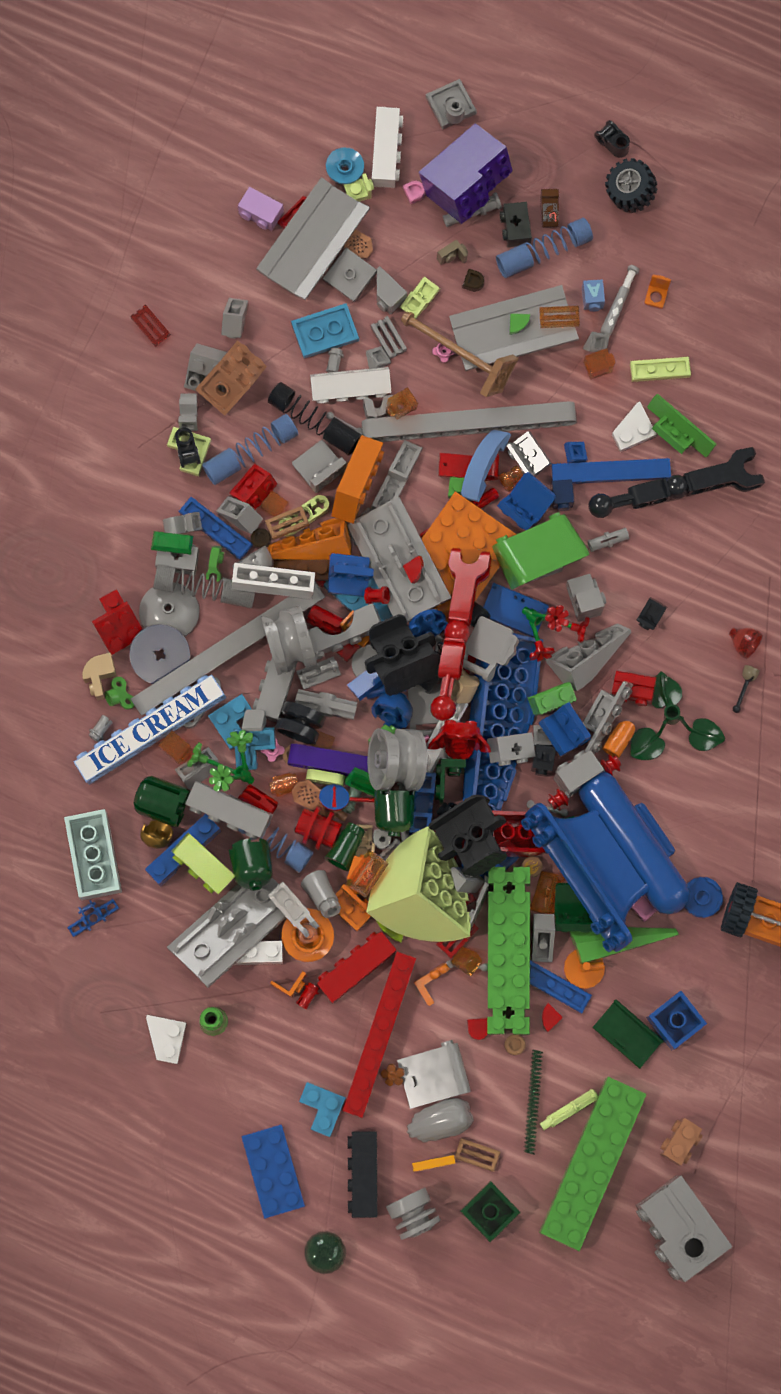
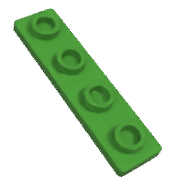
(678, 429)

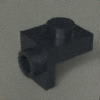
(651, 614)

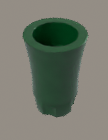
(345, 847)

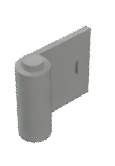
(436, 1073)

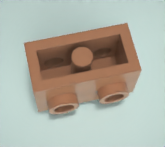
(679, 1144)

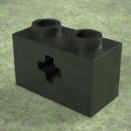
(517, 214)

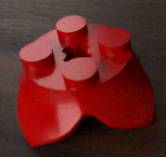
(459, 739)

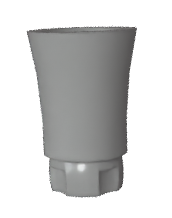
(320, 891)

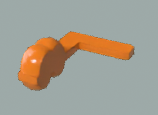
(433, 974)

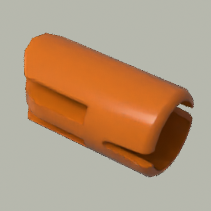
(619, 738)

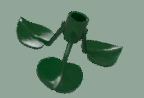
(647, 744)

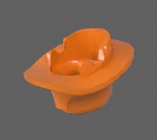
(315, 945)

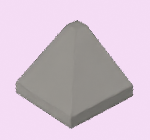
(596, 342)
(377, 358)

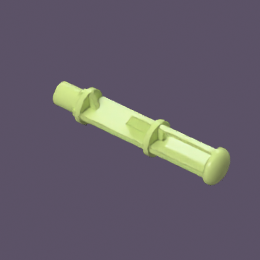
(569, 1109)

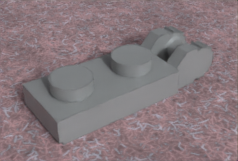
(291, 907)

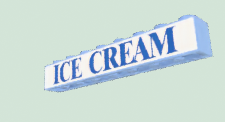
(150, 729)

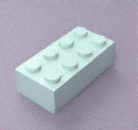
(93, 854)

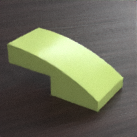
(420, 297)

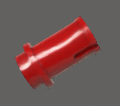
(307, 995)

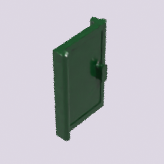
(629, 1032)

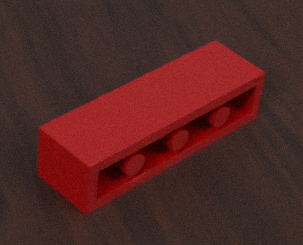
(356, 967)

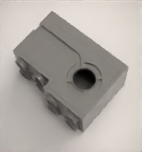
(685, 1229)

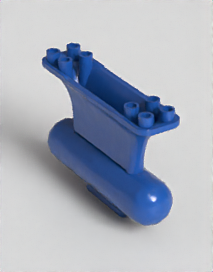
(611, 857)

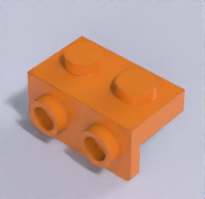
(352, 907)

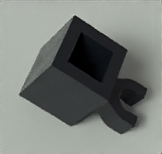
(544, 760)

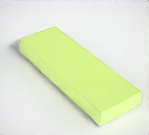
(660, 369)

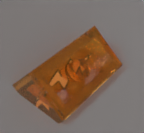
(366, 873)
(544, 896)

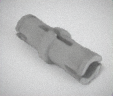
(621, 535)

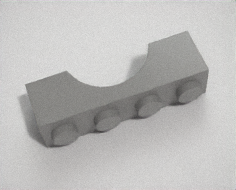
(362, 622)

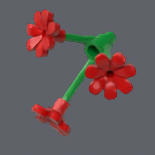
(556, 620)

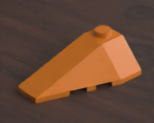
(315, 544)

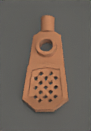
(367, 251)
(312, 805)

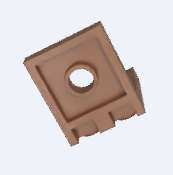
(236, 372)

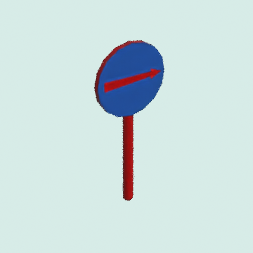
(337, 798)

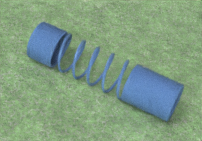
(520, 258)
(226, 463)
(297, 856)

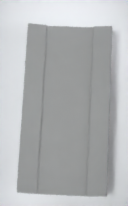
(312, 239)
(487, 328)
(390, 542)
(227, 932)

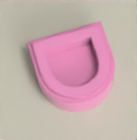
(414, 191)

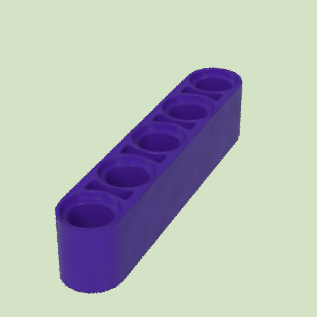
(325, 759)

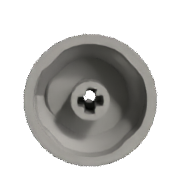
(289, 640)
(397, 759)

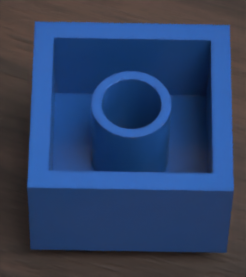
(676, 1020)

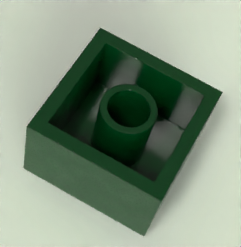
(490, 1211)

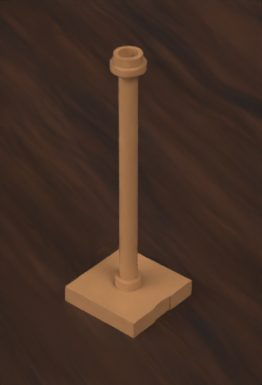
(498, 374)

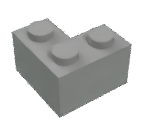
(585, 597)

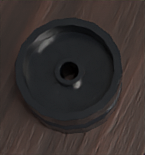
(300, 723)

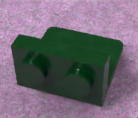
(569, 911)

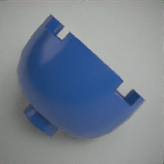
(393, 709)

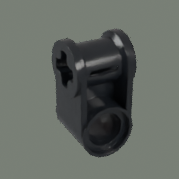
(610, 137)
(187, 450)

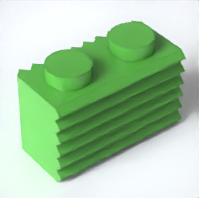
(552, 699)

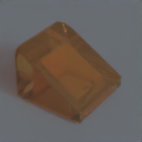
(467, 961)

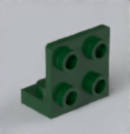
(453, 768)

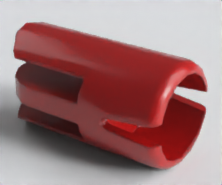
(325, 620)
(258, 799)

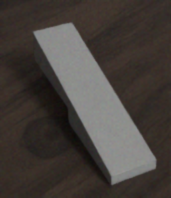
(398, 474)

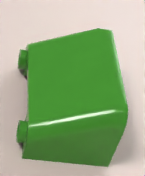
(539, 550)

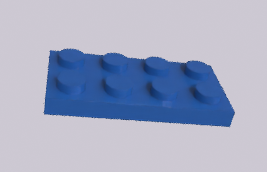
(273, 1171)

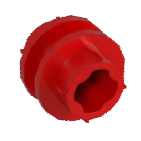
(318, 828)

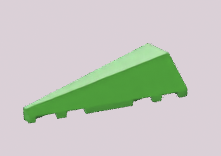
(590, 946)

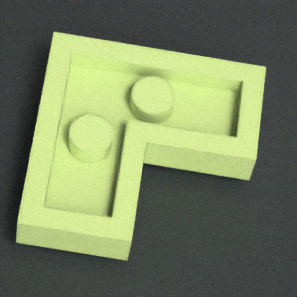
(202, 445)

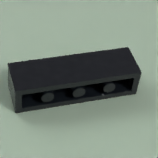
(364, 1174)

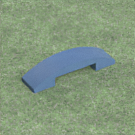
(481, 463)

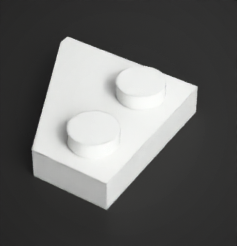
(633, 429)
(166, 1038)

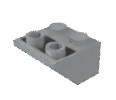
(200, 364)

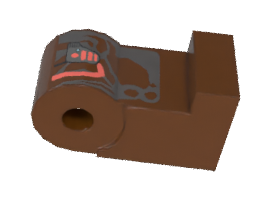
(549, 207)

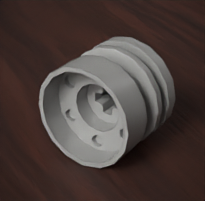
(413, 1214)

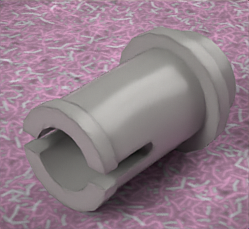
(334, 360)
(100, 728)

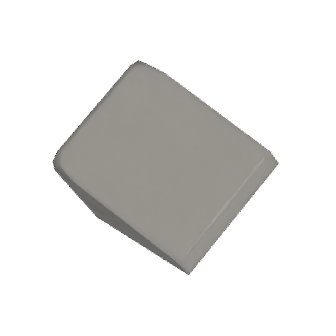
(254, 720)

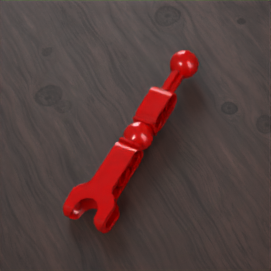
(457, 631)

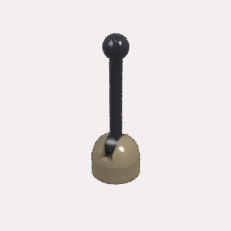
(749, 674)

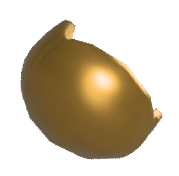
(156, 834)

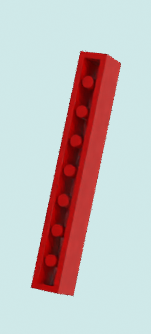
(379, 1035)

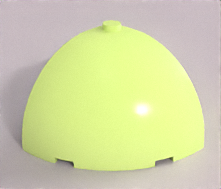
(419, 892)

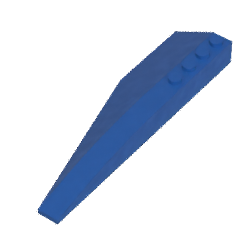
(500, 711)

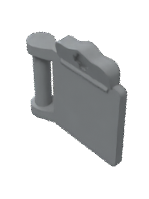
(490, 644)
(421, 707)

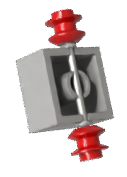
(574, 774)

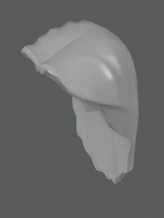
(441, 1120)

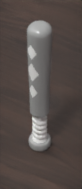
(615, 310)

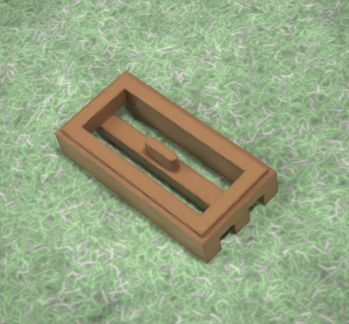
(305, 523)
(490, 1150)

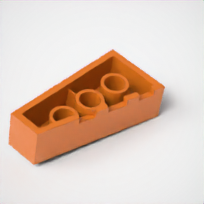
(357, 479)

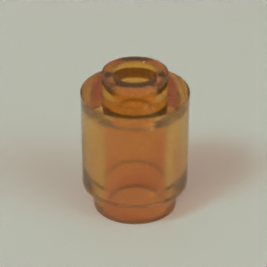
(283, 784)

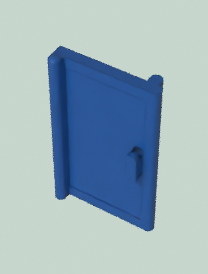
(508, 609)

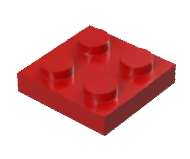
(117, 627)

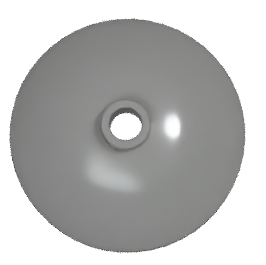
(182, 616)

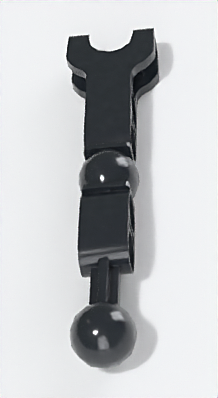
(677, 486)

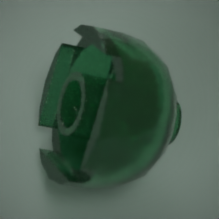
(325, 1252)

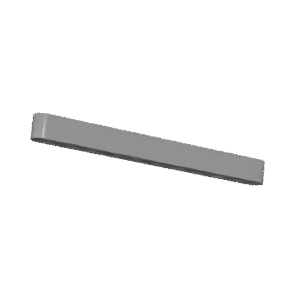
(470, 422)
(216, 654)

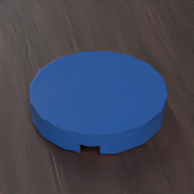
(704, 897)

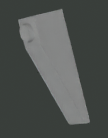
(585, 660)

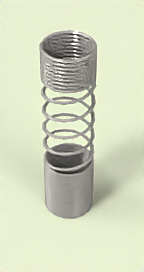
(164, 581)

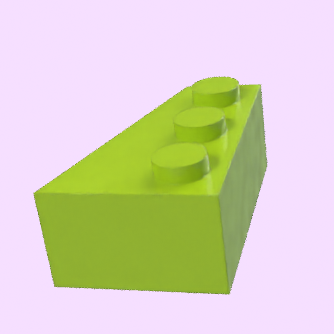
(202, 864)

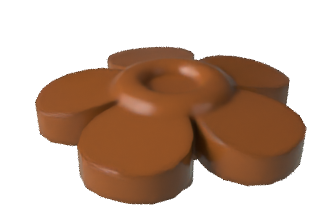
(392, 1075)

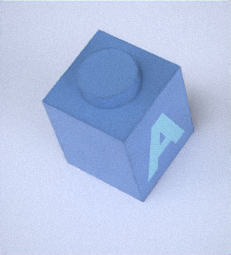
(593, 295)

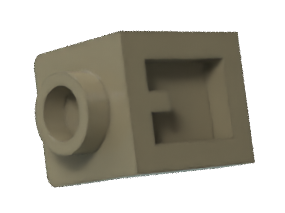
(449, 253)

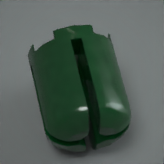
(161, 800)

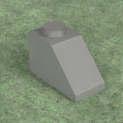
(389, 292)
(234, 318)
(240, 514)
(543, 937)

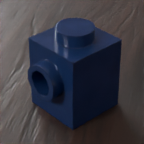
(564, 494)

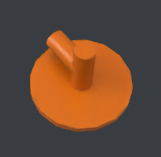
(585, 974)

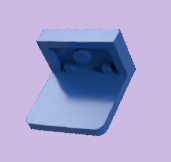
(527, 501)

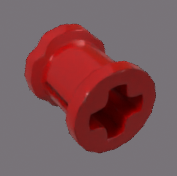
(379, 595)

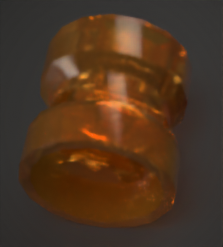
(510, 478)

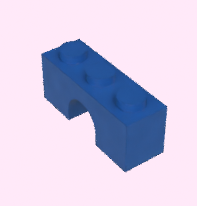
(424, 803)

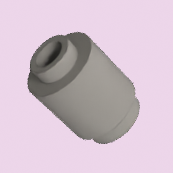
(455, 111)

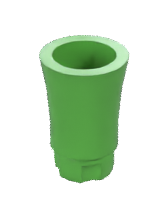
(220, 1024)

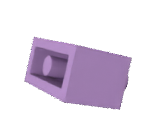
(260, 209)

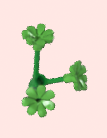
(222, 776)

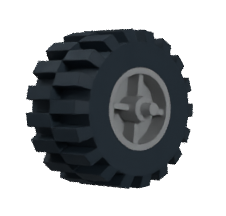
(631, 185)

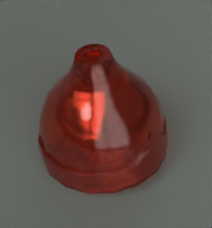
(746, 640)

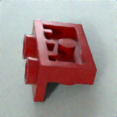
(254, 486)

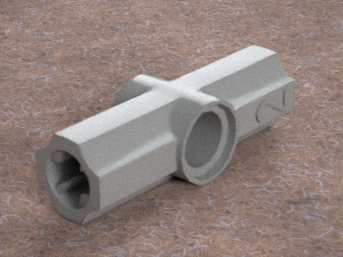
(327, 704)

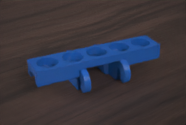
(97, 911)

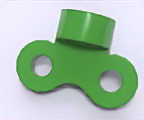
(118, 694)

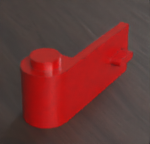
(456, 466)

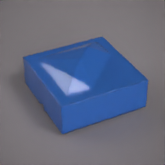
(575, 452)

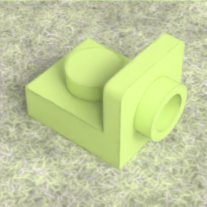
(360, 189)

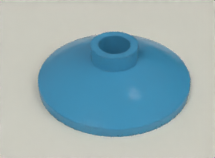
(344, 158)

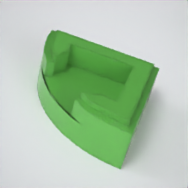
(518, 322)

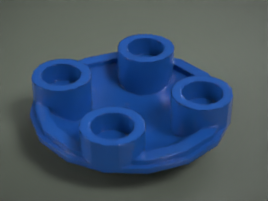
(428, 621)

